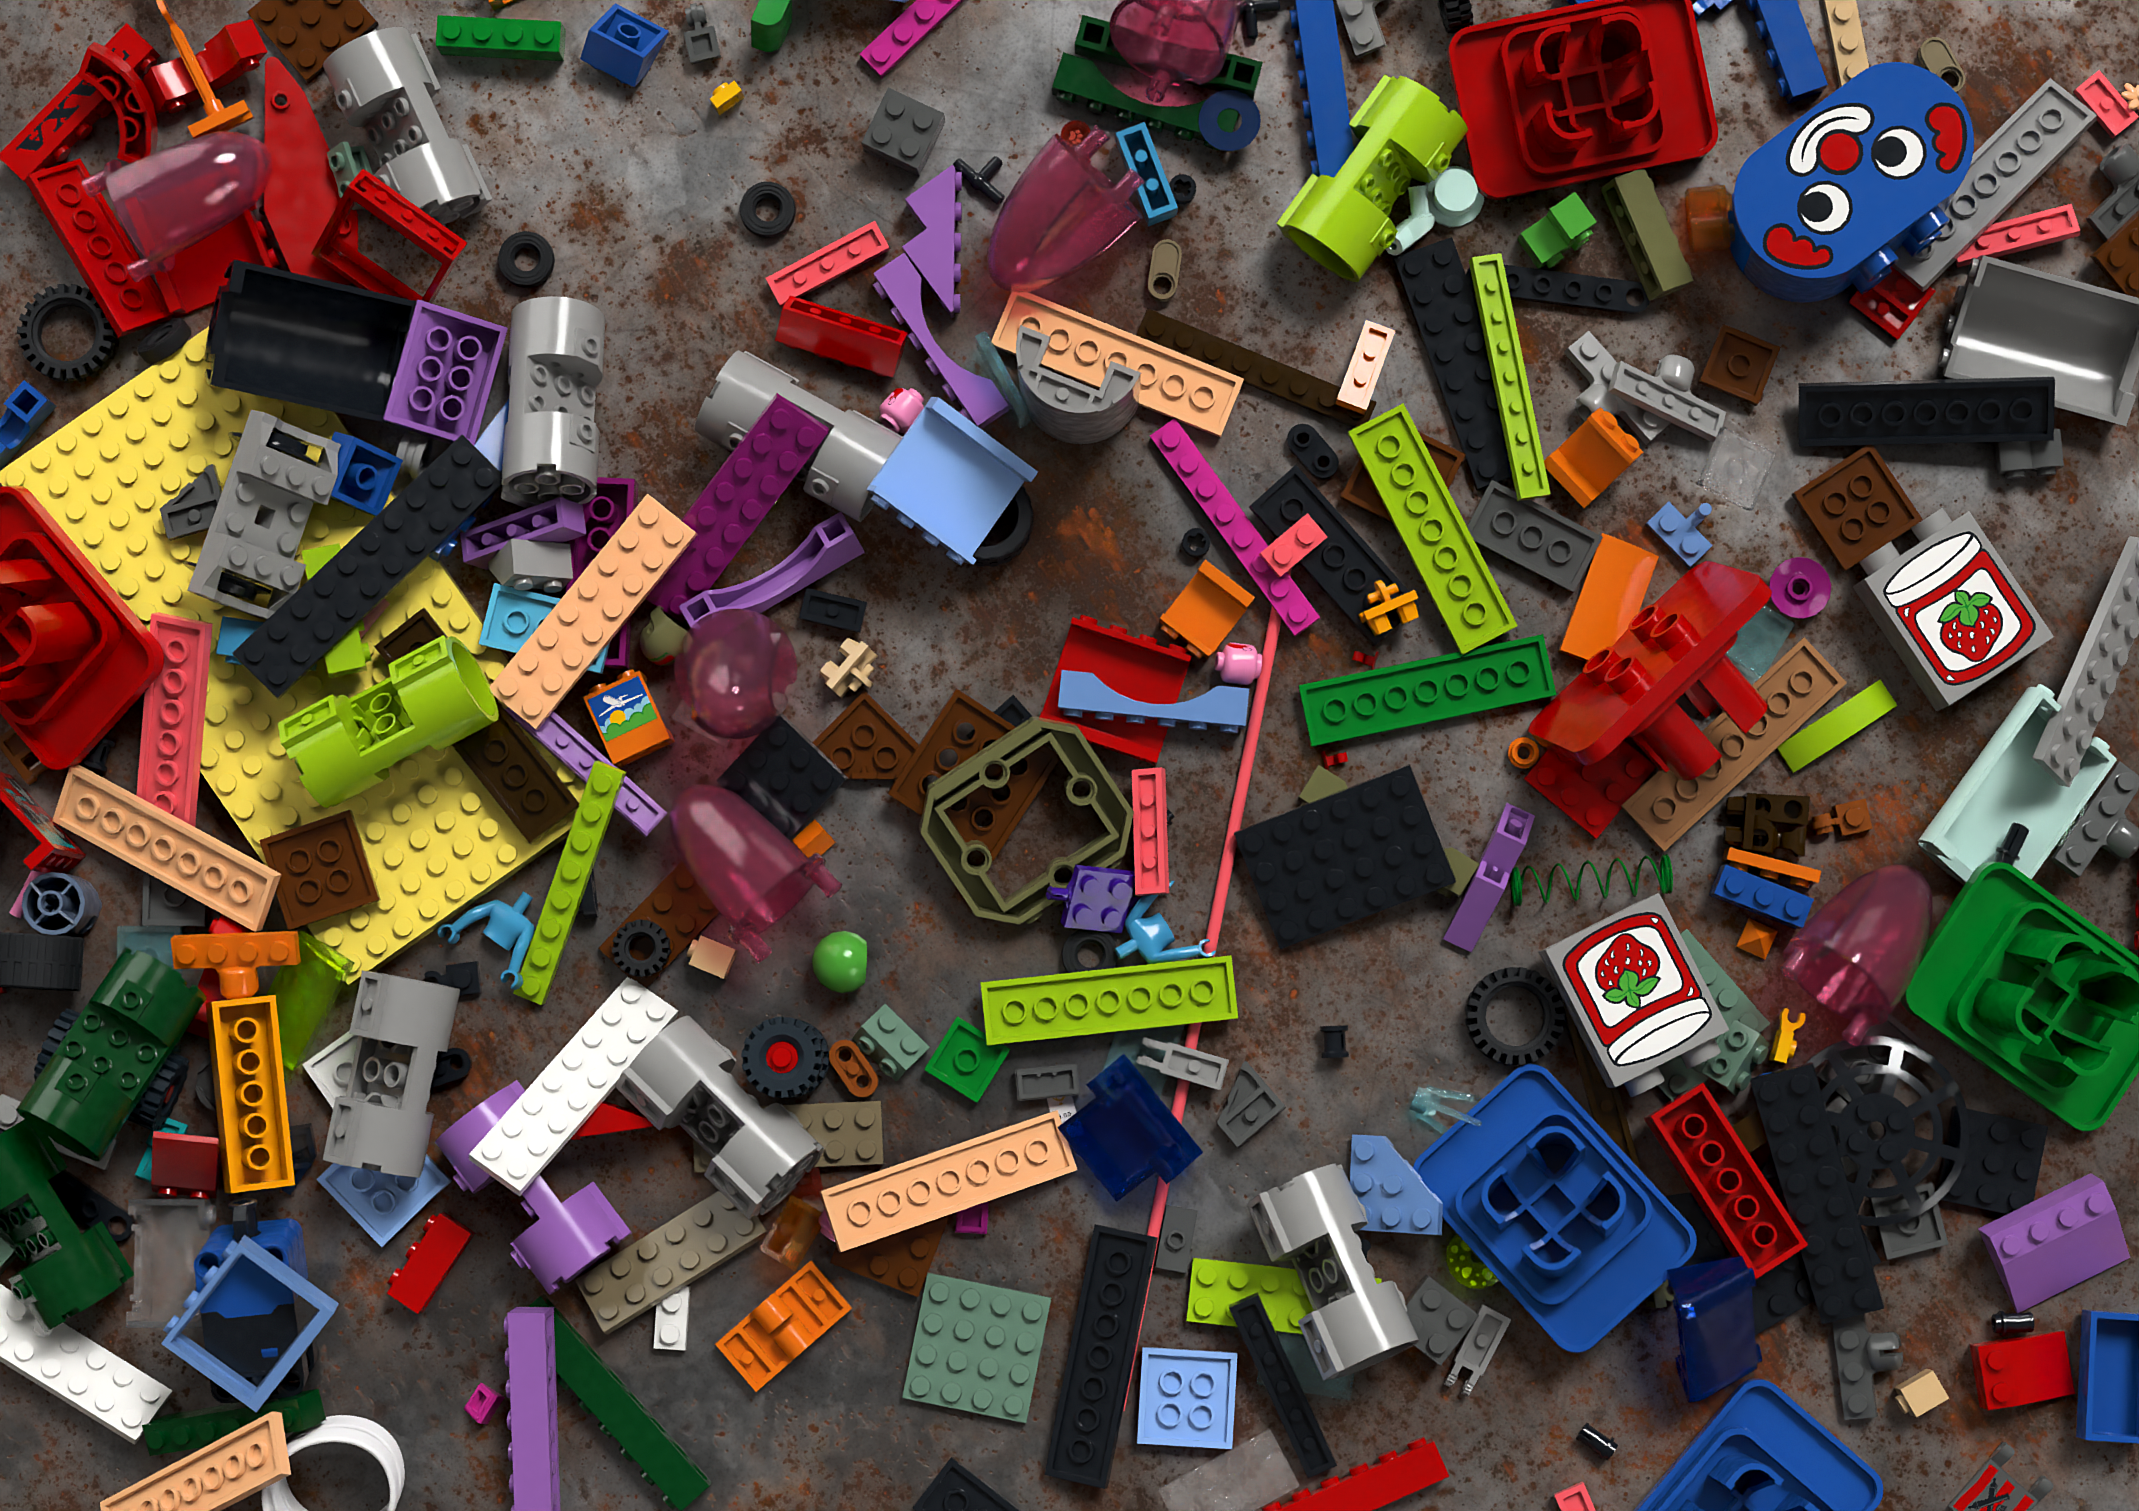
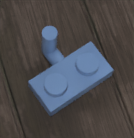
(1680, 533)

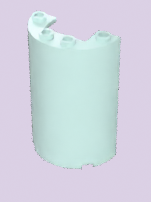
(2010, 788)

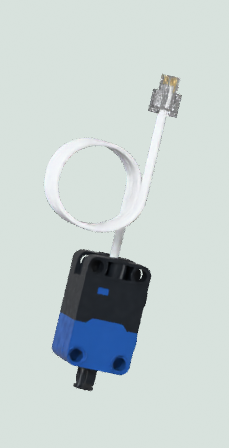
(252, 1324)

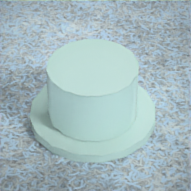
(1454, 197)

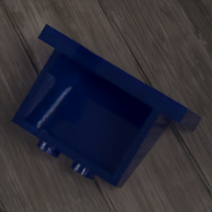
(1128, 1132)

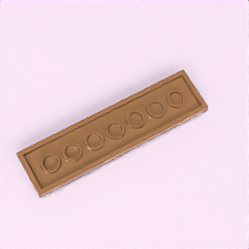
(1793, 691)

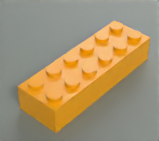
(250, 1094)

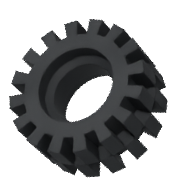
(1455, 14)
(655, 961)

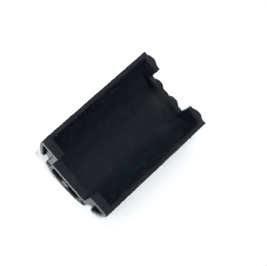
(306, 340)

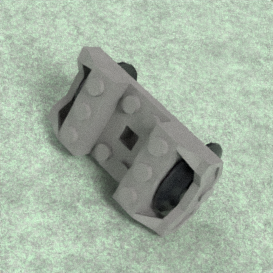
(263, 515)

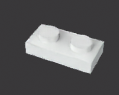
(672, 1321)

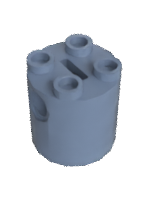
(61, 904)

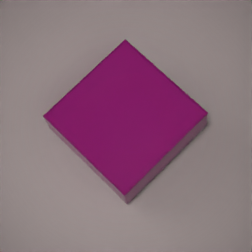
(973, 1219)

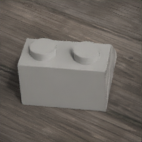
(533, 565)

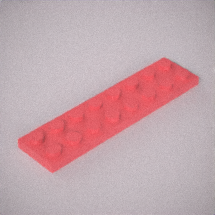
(175, 717)

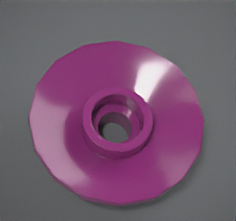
(1813, 580)

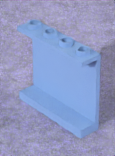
(949, 480)

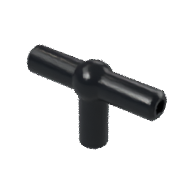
(1250, 8)
(979, 180)

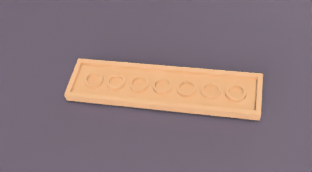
(1085, 347)
(592, 611)
(166, 847)
(947, 1181)
(215, 1474)

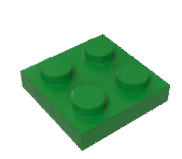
(966, 1060)

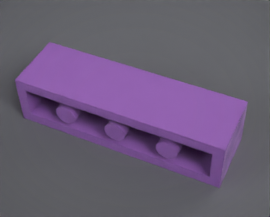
(547, 522)

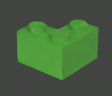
(1563, 227)

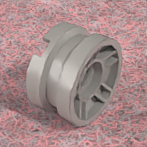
(414, 453)

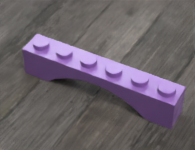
(977, 395)
(822, 552)

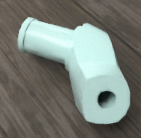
(1416, 224)

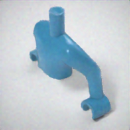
(505, 927)
(1152, 935)

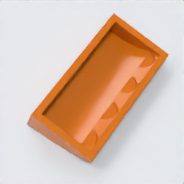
(1608, 597)

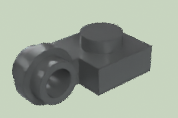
(701, 42)

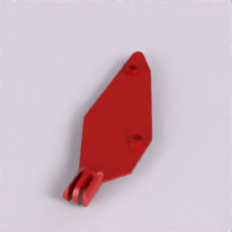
(301, 183)

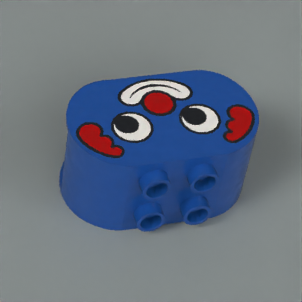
(1851, 185)

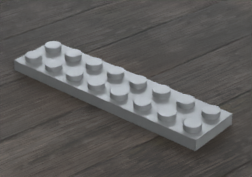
(2000, 175)
(2093, 672)

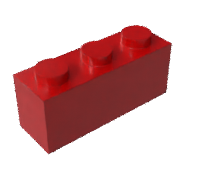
(429, 1262)

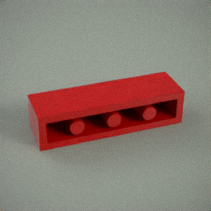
(841, 336)

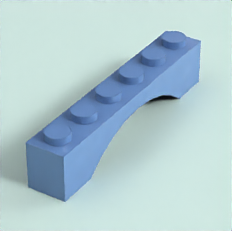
(1088, 694)

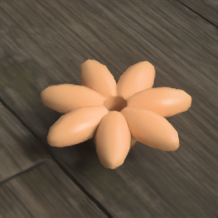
(2132, 95)

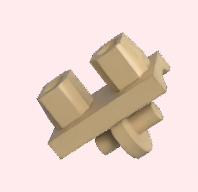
(852, 671)

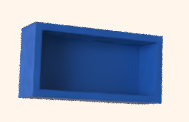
(2108, 1377)

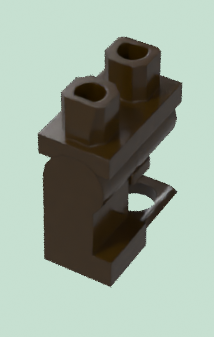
(1758, 822)

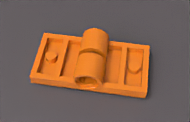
(783, 1325)

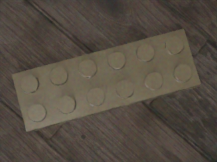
(846, 1131)
(667, 1260)

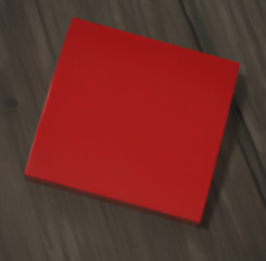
(1892, 303)

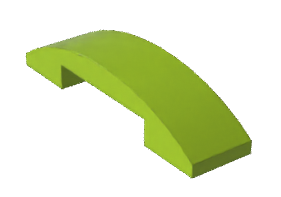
(1836, 726)

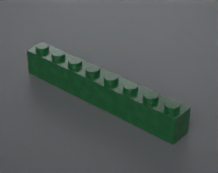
(623, 1416)

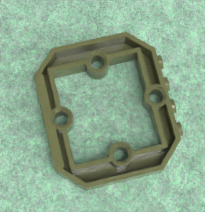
(953, 850)

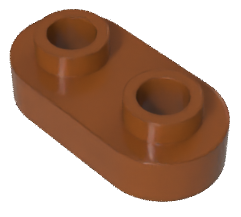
(852, 1069)

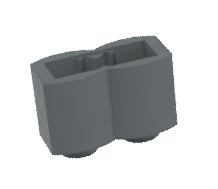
(2029, 456)

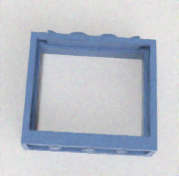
(217, 1370)

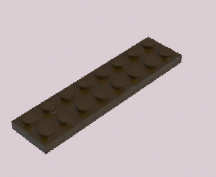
(499, 752)

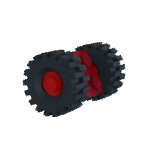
(785, 1057)
(159, 1097)

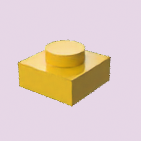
(726, 96)

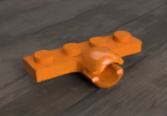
(236, 956)

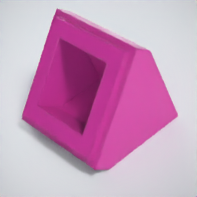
(483, 1404)

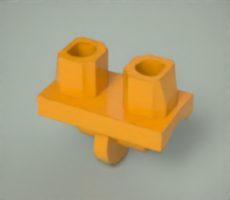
(1377, 617)

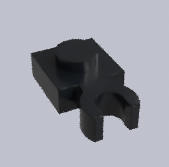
(461, 976)

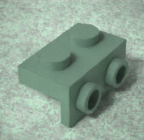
(346, 165)
(890, 1042)
(1740, 1053)

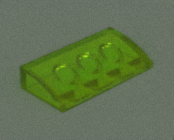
(306, 996)

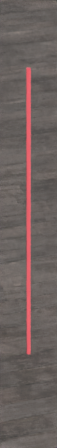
(1221, 894)

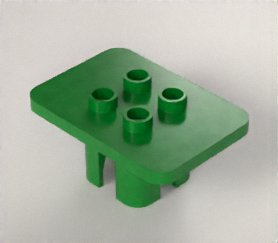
(2033, 995)

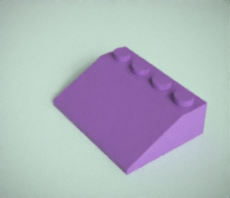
(444, 373)
(2056, 1241)

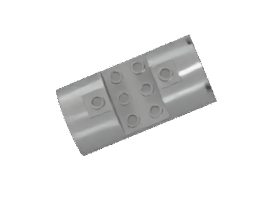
(388, 89)
(553, 384)
(840, 464)
(689, 1083)
(384, 1112)
(1316, 1227)

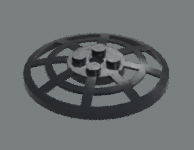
(1897, 1124)

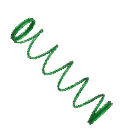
(1666, 876)

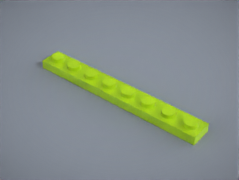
(1509, 377)
(570, 881)

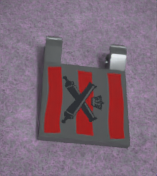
(1996, 1490)

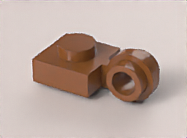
(1849, 817)

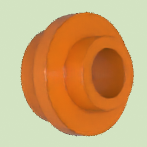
(1532, 748)

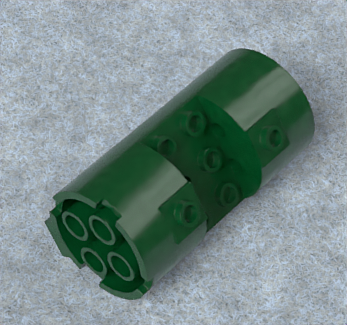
(111, 1054)
(65, 1266)

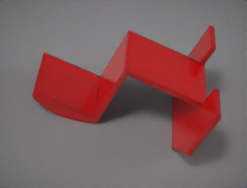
(1365, 659)
(1333, 760)

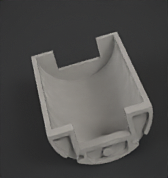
(2046, 325)
(1069, 408)

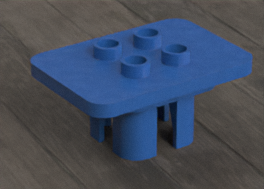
(1555, 1208)
(1765, 1457)

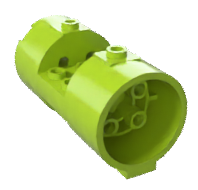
(1346, 217)
(351, 742)

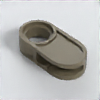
(1939, 59)
(1165, 264)

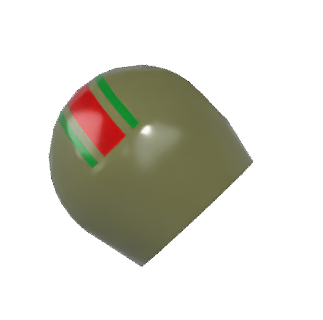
(662, 638)

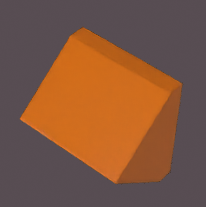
(813, 839)

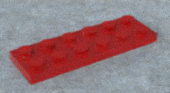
(97, 248)

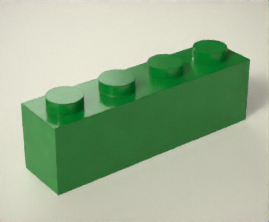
(500, 38)

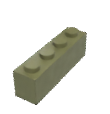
(1647, 234)

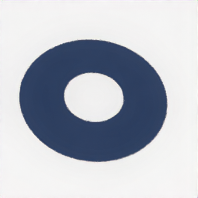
(1234, 140)

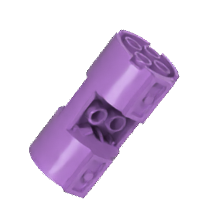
(568, 1233)

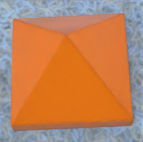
(1756, 938)

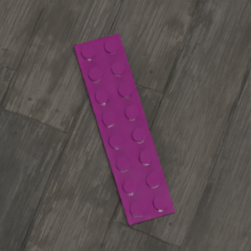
(739, 499)

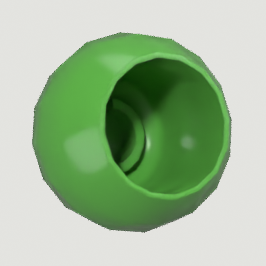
(841, 961)

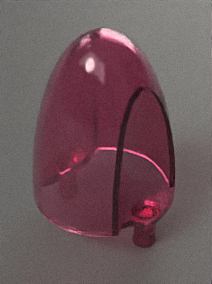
(1174, 39)
(183, 193)
(1060, 216)
(735, 673)
(743, 862)
(1864, 946)

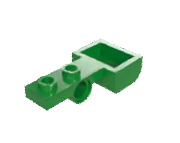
(770, 24)

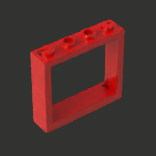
(402, 217)

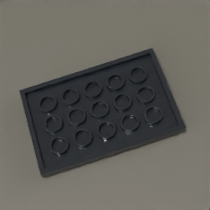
(1345, 856)

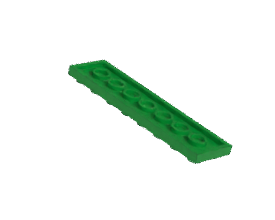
(1427, 690)

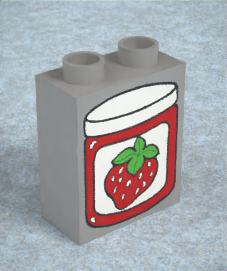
(1950, 607)
(1636, 995)

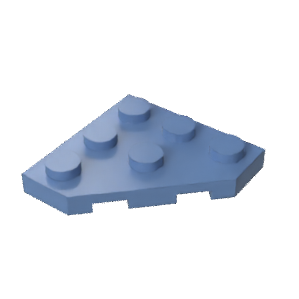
(1391, 1189)

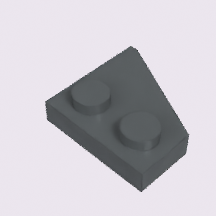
(193, 507)
(1248, 1107)

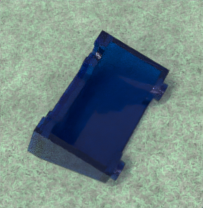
(1714, 1325)

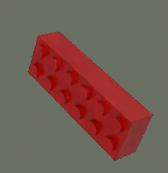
(1725, 1180)

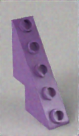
(935, 248)
(1490, 877)

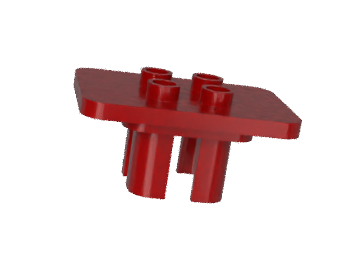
(1581, 94)
(66, 638)
(1664, 653)

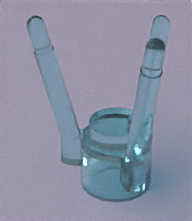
(1427, 1103)

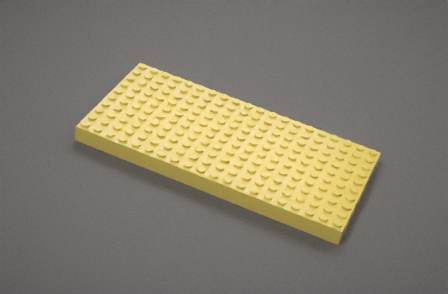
(428, 827)

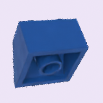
(623, 45)
(363, 474)

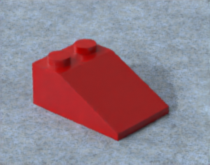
(611, 1119)
(185, 1165)
(2021, 1370)

